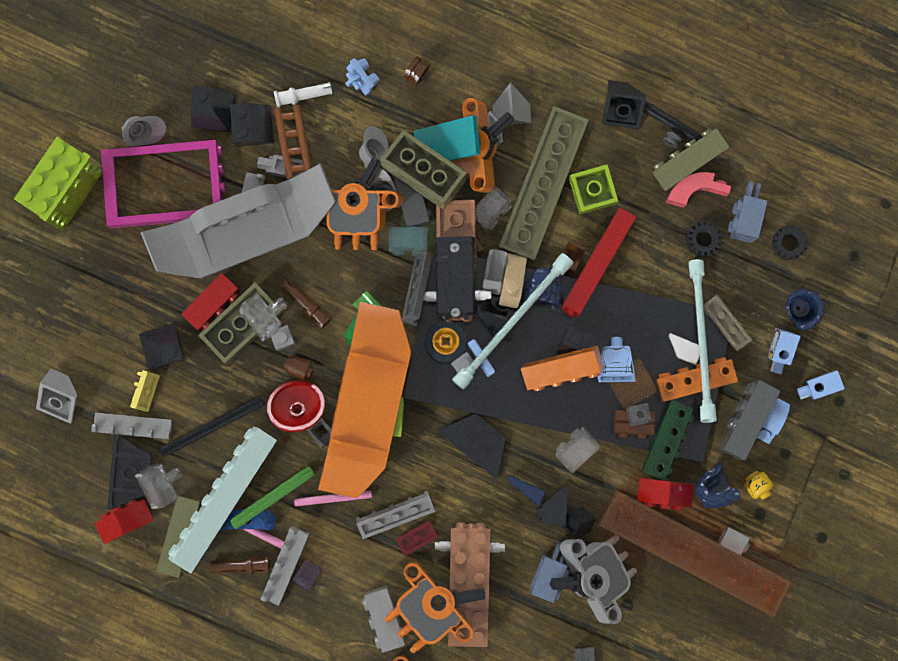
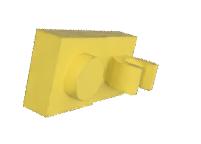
(145, 390)

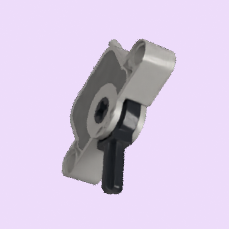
(596, 576)

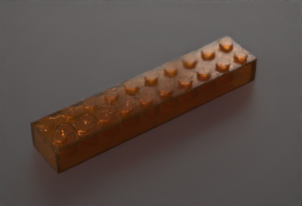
(694, 553)

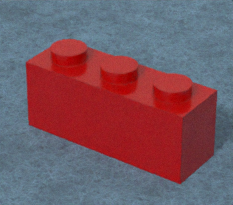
(211, 302)

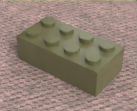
(423, 169)
(230, 331)

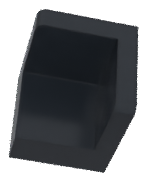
(579, 522)

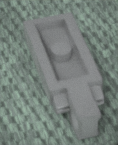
(275, 165)

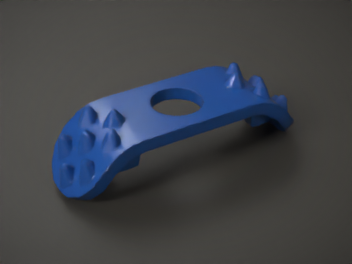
(264, 520)

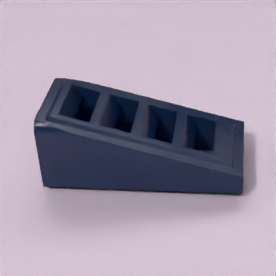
(531, 491)

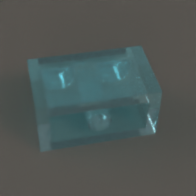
(407, 240)

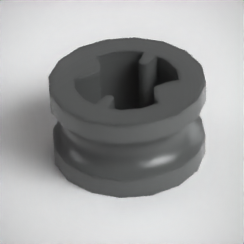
(672, 139)

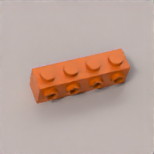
(562, 368)
(690, 382)

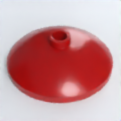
(293, 398)

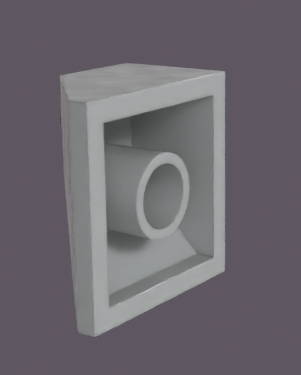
(57, 396)

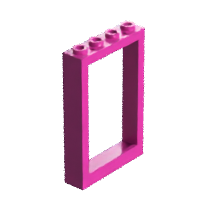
(109, 181)

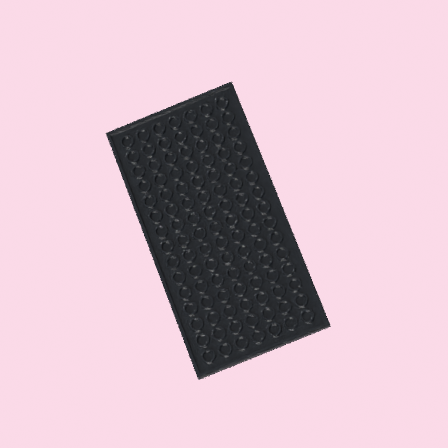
(610, 312)

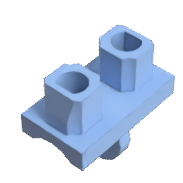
(358, 77)

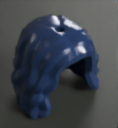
(552, 294)
(810, 309)
(714, 489)

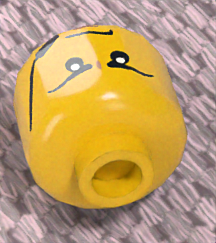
(758, 485)

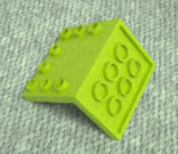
(59, 183)

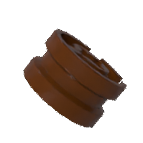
(416, 70)

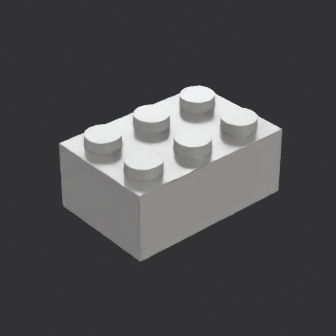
(379, 604)

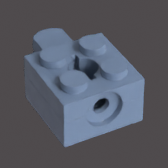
(748, 215)
(549, 569)

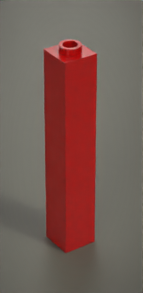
(598, 263)

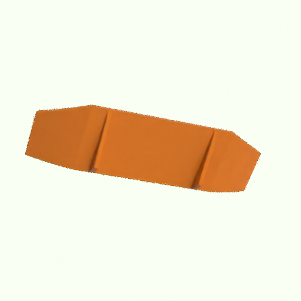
(367, 402)

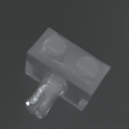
(491, 208)
(261, 316)
(577, 449)
(157, 485)

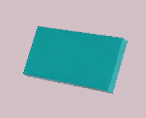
(452, 139)

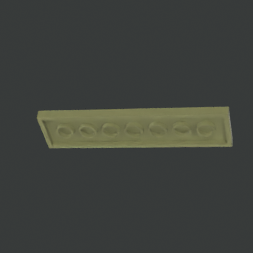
(543, 183)

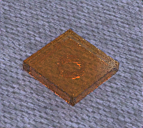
(633, 392)

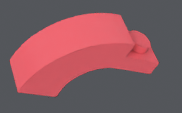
(696, 182)

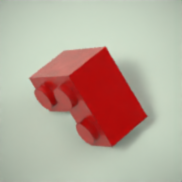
(667, 494)
(122, 521)

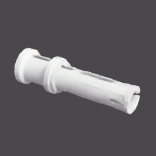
(293, 95)

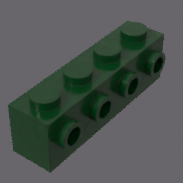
(667, 439)

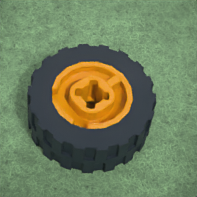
(445, 341)

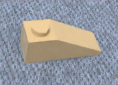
(513, 281)

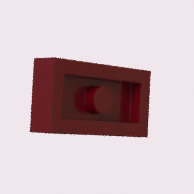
(417, 538)

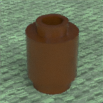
(298, 367)

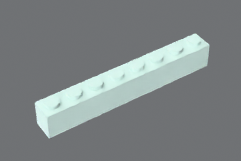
(222, 499)

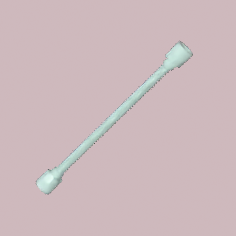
(560, 266)
(707, 410)

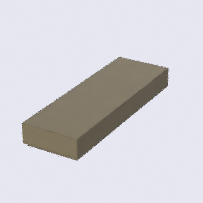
(726, 323)

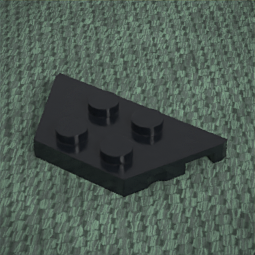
(477, 441)
(125, 463)

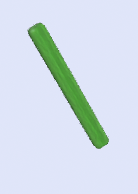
(272, 497)

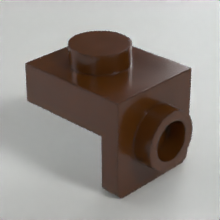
(574, 252)

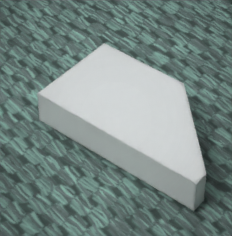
(685, 349)

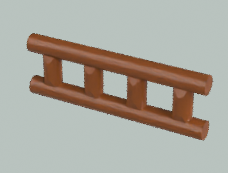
(300, 133)

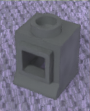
(638, 414)
(325, 438)

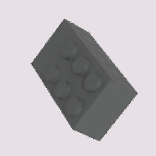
(748, 419)

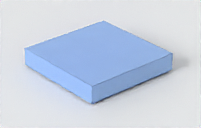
(476, 350)

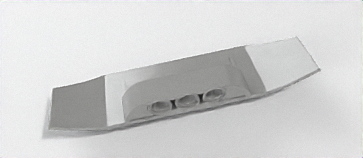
(242, 226)

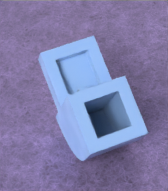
(774, 421)

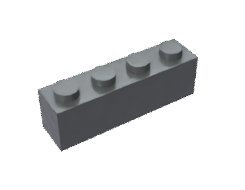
(413, 206)

